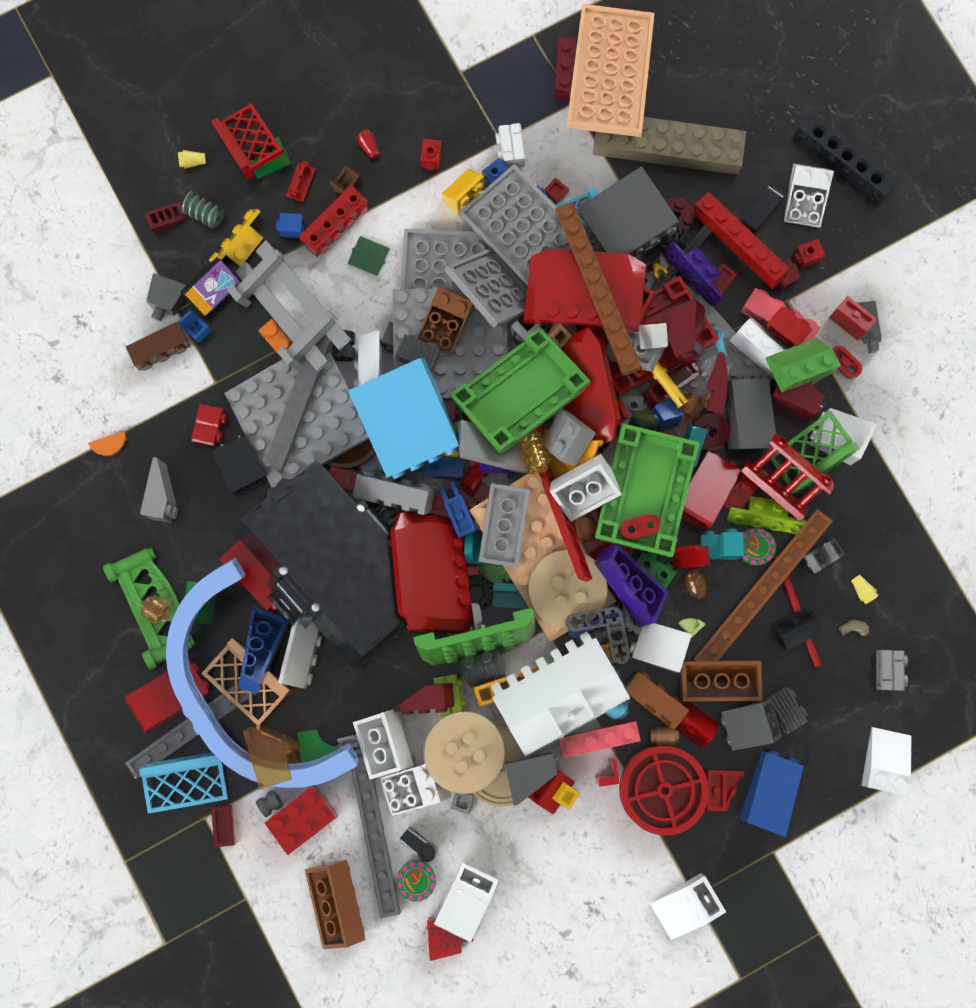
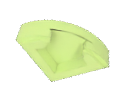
(691, 625)

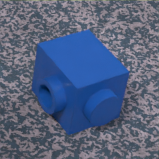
(493, 172)
(290, 225)
(667, 415)

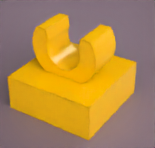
(566, 795)

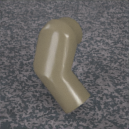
(854, 625)

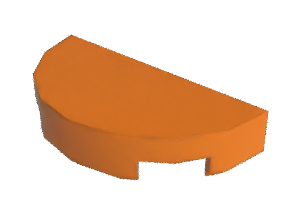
(109, 445)

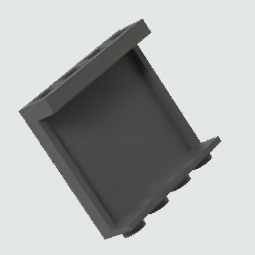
(629, 215)

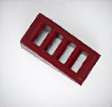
(162, 225)

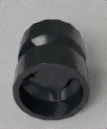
(347, 353)

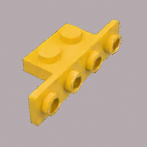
(241, 242)

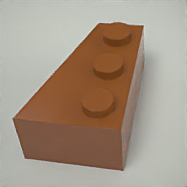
(655, 699)

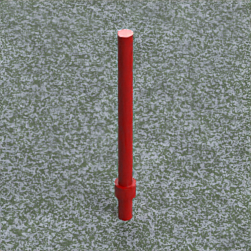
(796, 608)

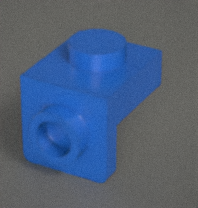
(194, 326)

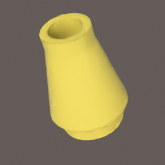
(190, 159)
(864, 590)

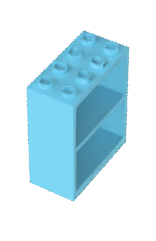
(405, 418)

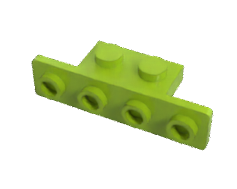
(765, 514)

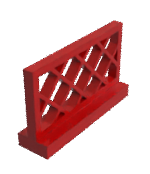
(229, 135)

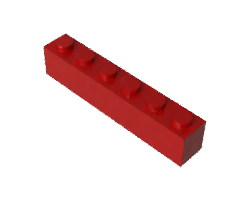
(741, 240)

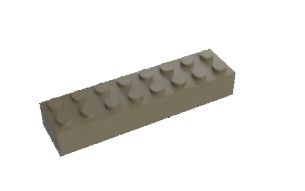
(677, 145)

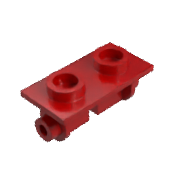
(301, 181)

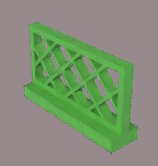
(828, 463)

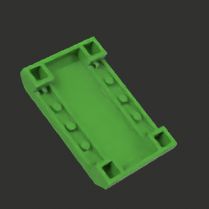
(520, 391)
(653, 480)
(477, 641)

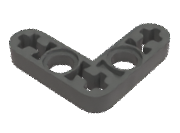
(610, 626)

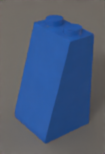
(772, 792)

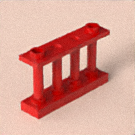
(782, 494)

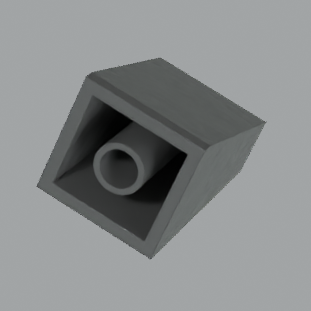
(749, 413)

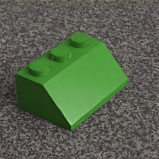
(802, 364)

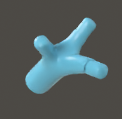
(720, 344)

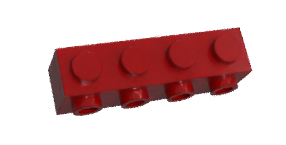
(334, 221)

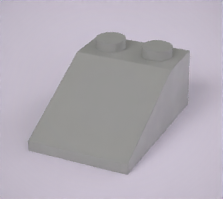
(567, 437)
(159, 497)

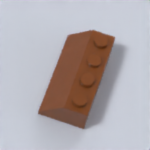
(720, 681)
(335, 905)

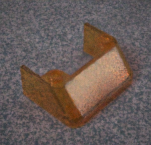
(271, 754)

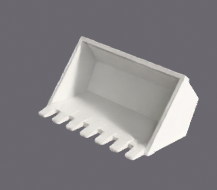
(559, 695)

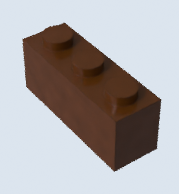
(158, 347)

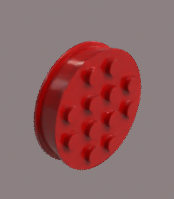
(664, 790)

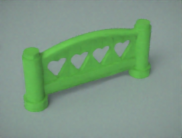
(126, 573)

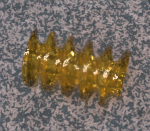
(535, 453)

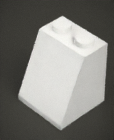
(857, 428)
(660, 647)

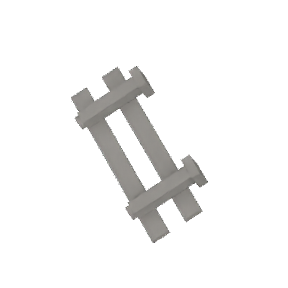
(302, 340)

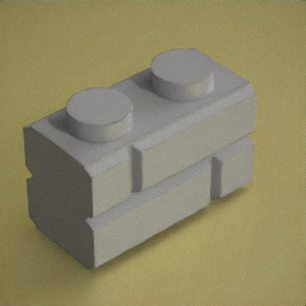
(890, 670)

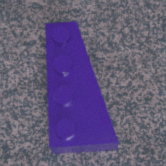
(632, 584)

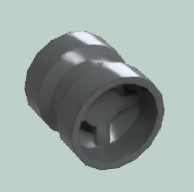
(269, 803)

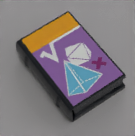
(210, 287)

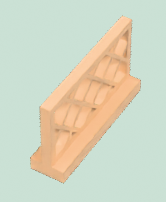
(270, 680)

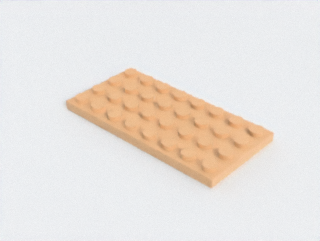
(611, 70)
(539, 538)

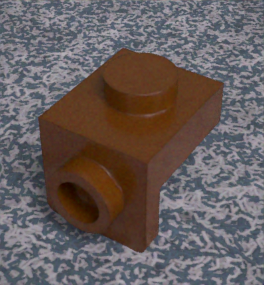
(345, 179)

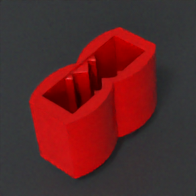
(788, 327)
(208, 425)

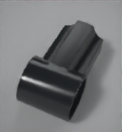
(416, 843)

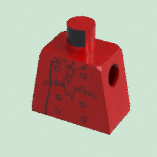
(442, 942)

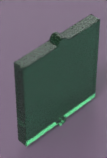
(368, 256)

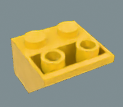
(463, 190)

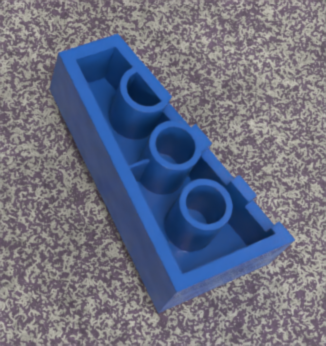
(262, 643)

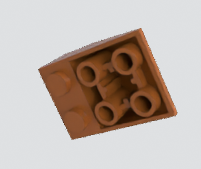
(446, 319)

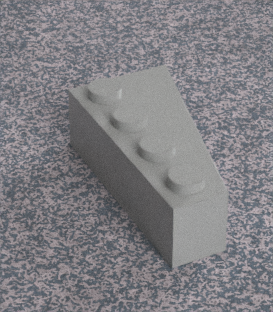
(394, 492)

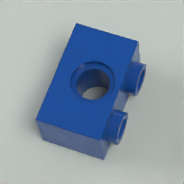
(445, 468)

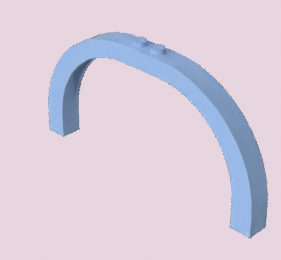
(199, 712)

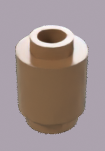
(664, 736)

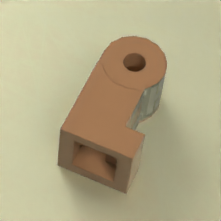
(557, 332)

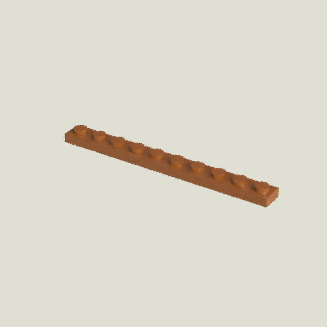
(598, 289)
(765, 588)

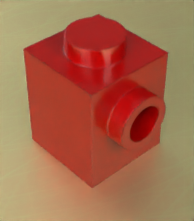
(431, 154)
(808, 254)

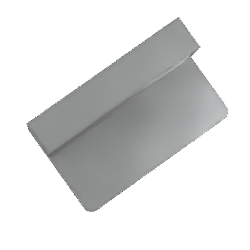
(518, 333)

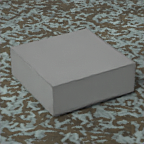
(462, 802)

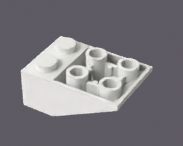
(807, 195)
(412, 790)
(466, 902)
(688, 906)

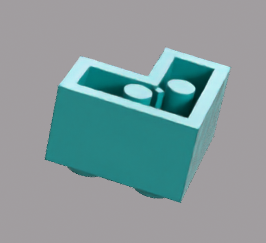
(724, 546)

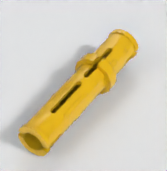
(669, 386)

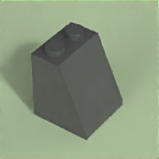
(751, 725)
(530, 774)

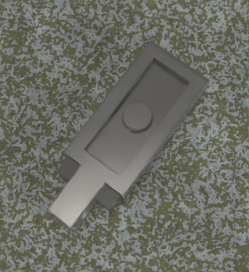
(873, 335)

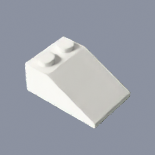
(888, 762)

